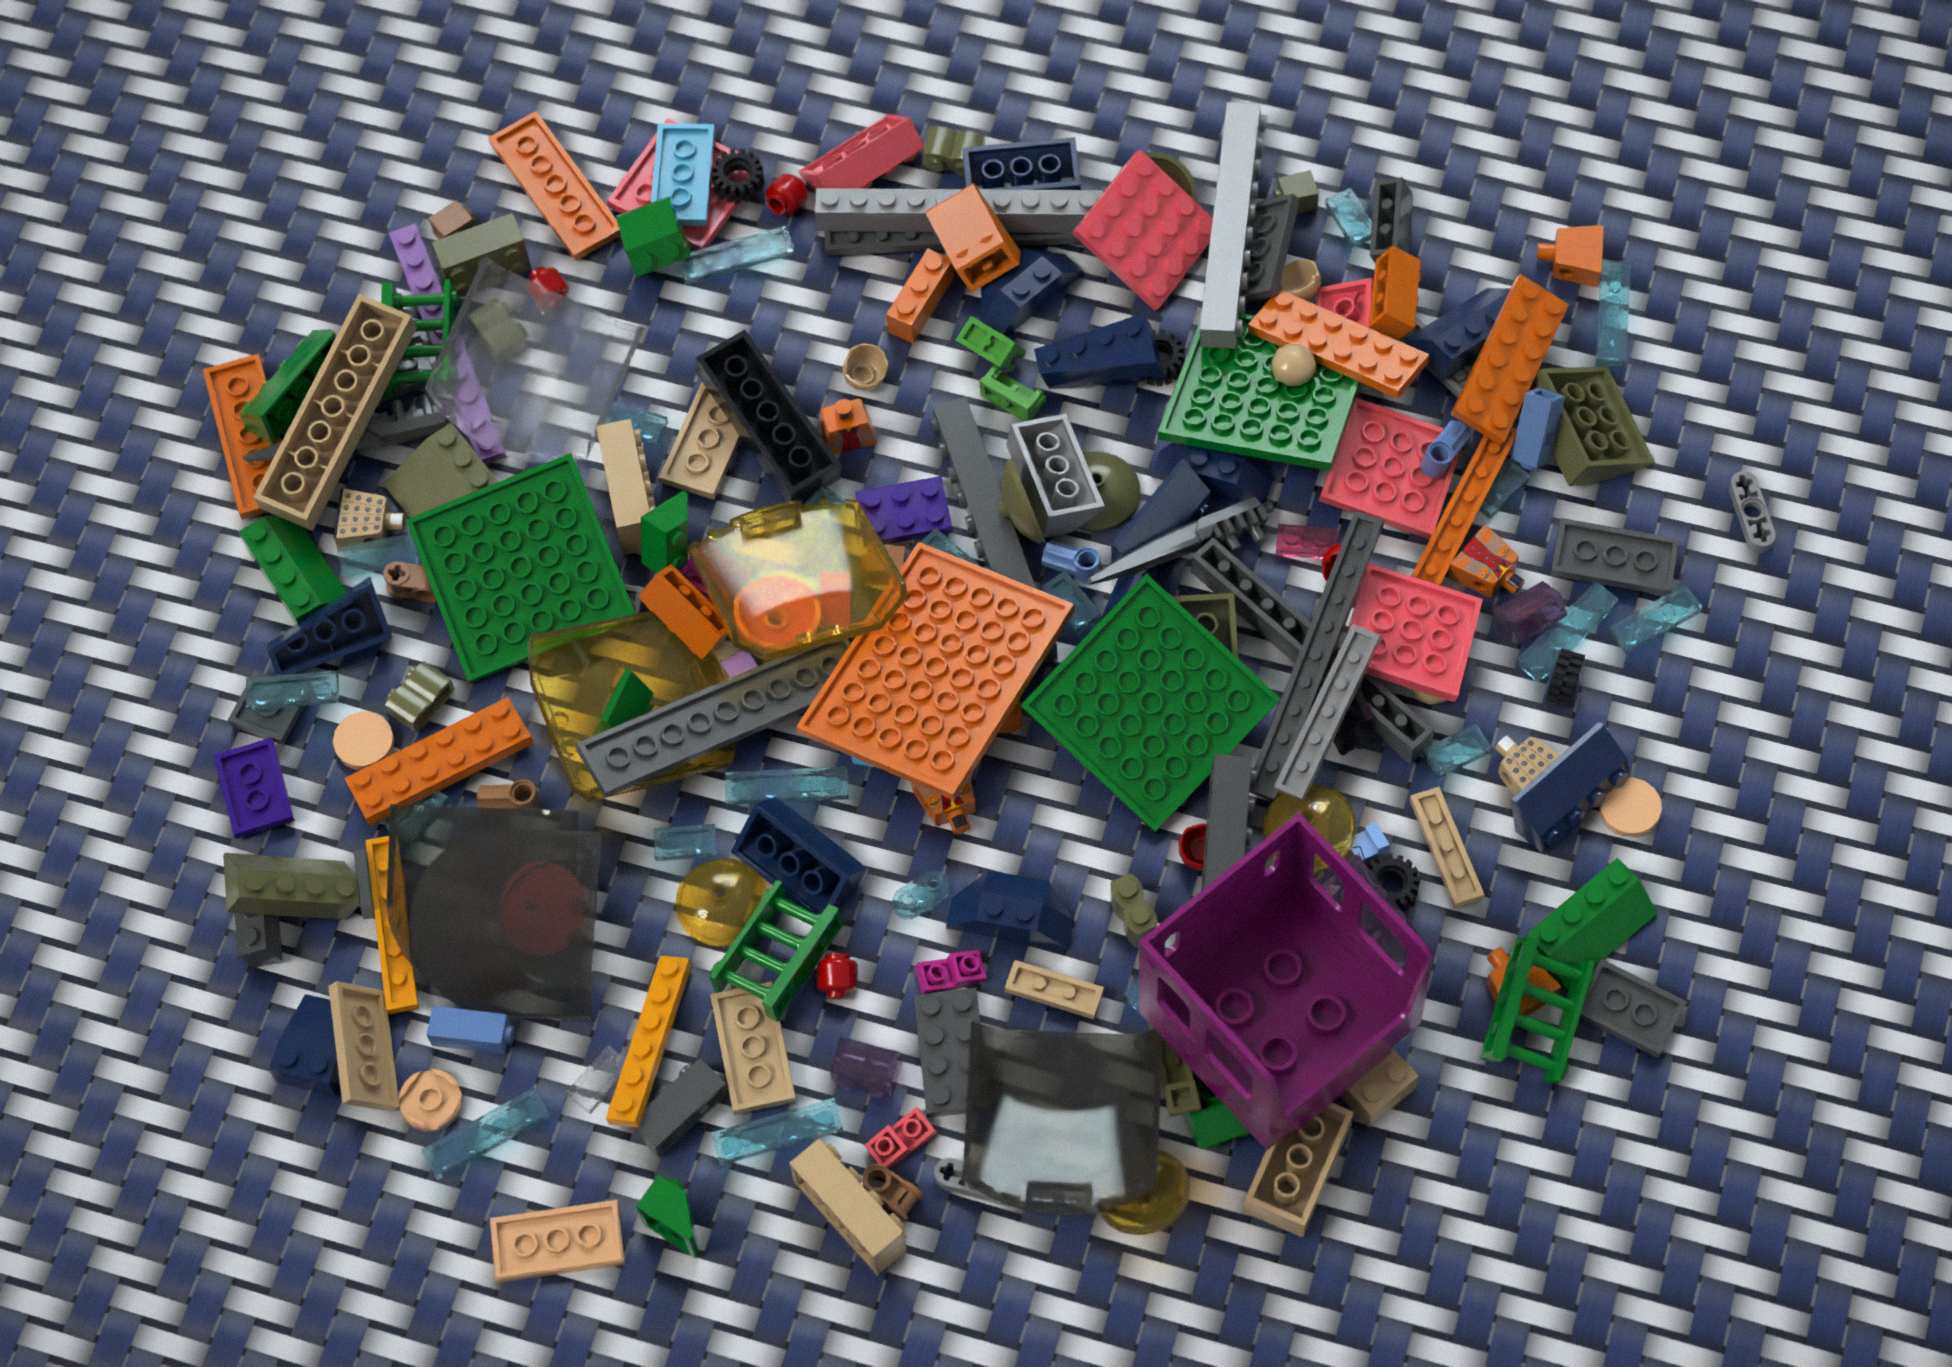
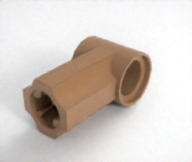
(509, 795)

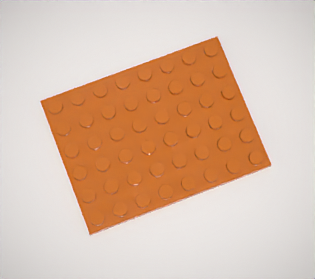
(939, 673)

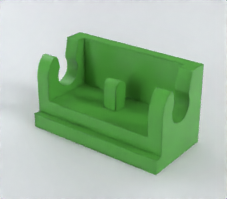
(989, 344)
(1011, 394)

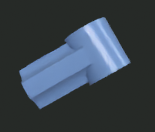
(1445, 449)
(1071, 559)

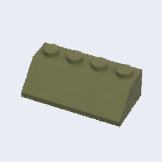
(289, 886)

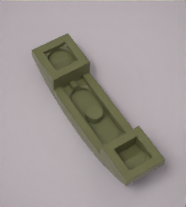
(1177, 1083)

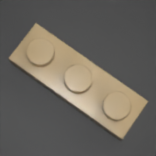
(1054, 989)

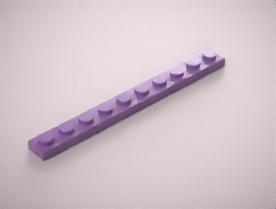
(421, 281)

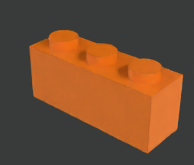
(1395, 293)
(920, 296)
(684, 611)

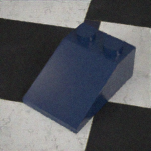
(308, 1049)

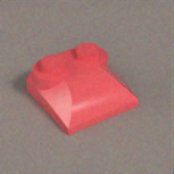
(1348, 299)

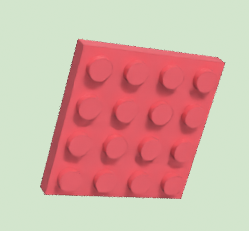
(636, 191)
(1146, 230)
(1381, 470)
(1421, 628)

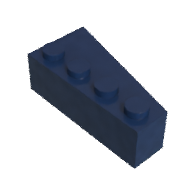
(1102, 355)
(333, 631)

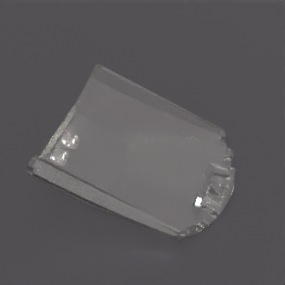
(529, 368)

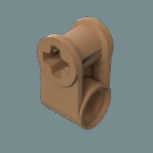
(411, 583)
(896, 1193)

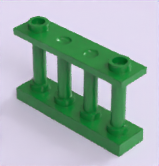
(393, 299)
(792, 973)
(1507, 1012)

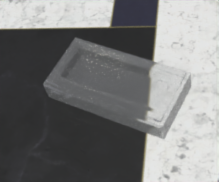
(597, 1080)

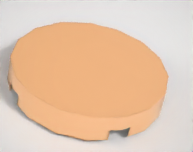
(363, 740)
(1631, 808)
(430, 1100)

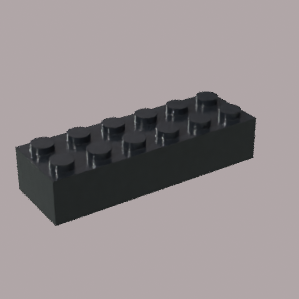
(767, 418)

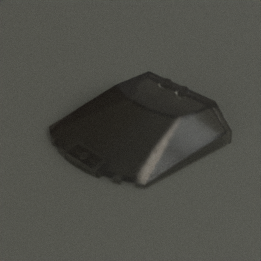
(1062, 1118)

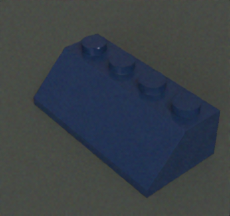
(1023, 165)
(1460, 334)
(1173, 504)
(1569, 788)
(798, 855)

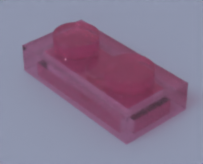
(1304, 541)

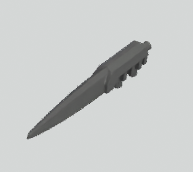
(386, 431)
(1223, 526)

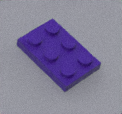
(906, 509)
(254, 788)

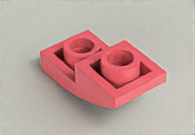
(901, 1139)

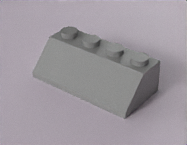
(1054, 474)

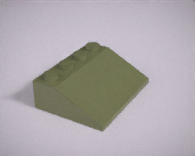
(1595, 427)
(438, 473)

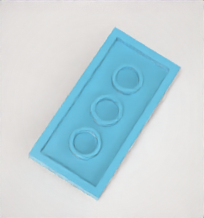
(684, 169)

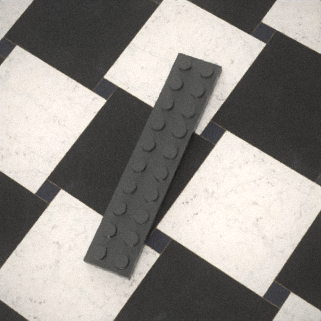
(708, 719)

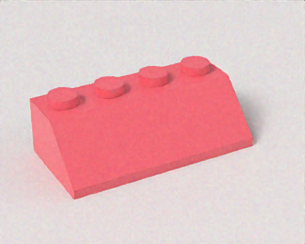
(865, 155)

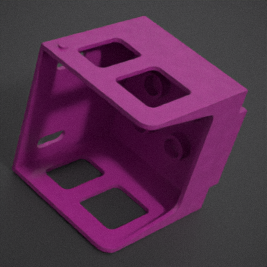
(1280, 984)

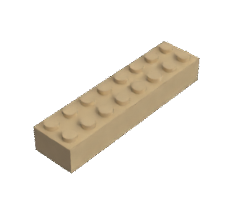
(335, 412)

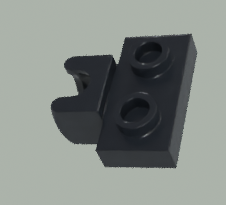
(1354, 729)

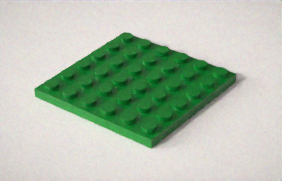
(1236, 406)
(518, 564)
(1150, 702)

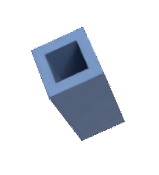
(1537, 428)
(470, 1030)

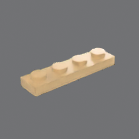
(1446, 847)

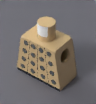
(364, 518)
(1523, 762)

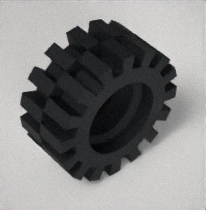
(732, 163)
(1177, 357)
(1565, 677)
(1402, 870)

